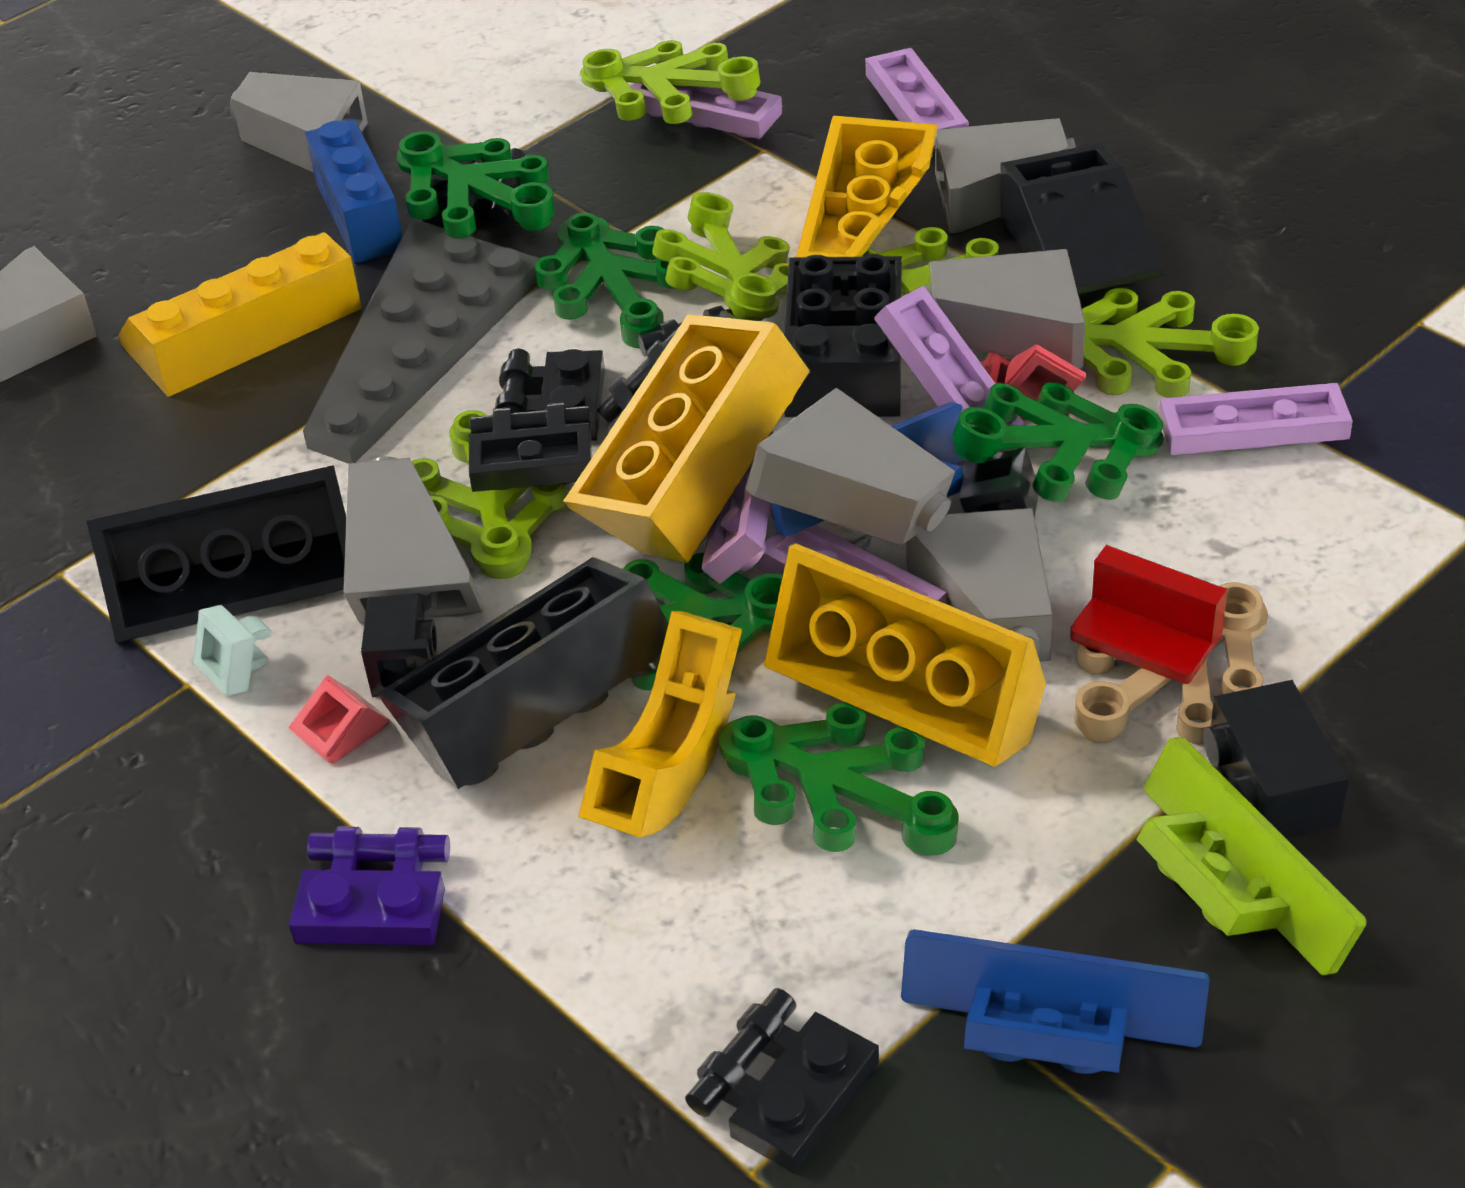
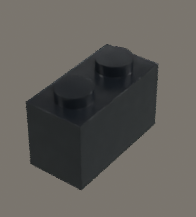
(1277, 757)

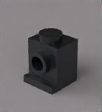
(999, 483)
(395, 639)

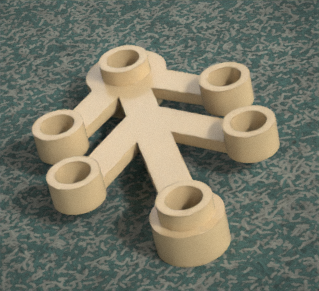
(1105, 707)

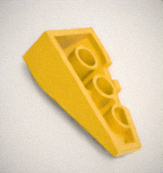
(863, 182)

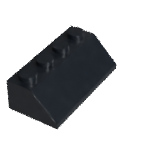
(221, 548)
(529, 671)

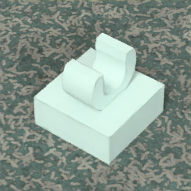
(227, 648)

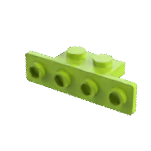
(1240, 863)

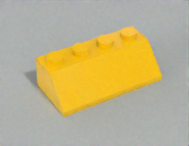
(242, 314)
(689, 434)
(905, 657)

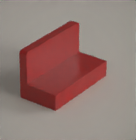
(1150, 615)

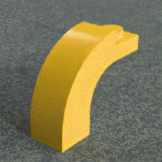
(666, 755)

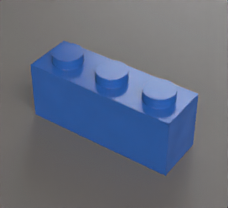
(354, 190)

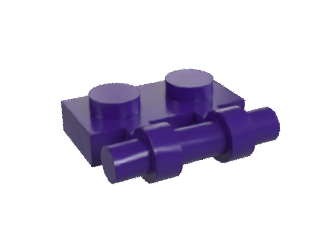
(371, 905)

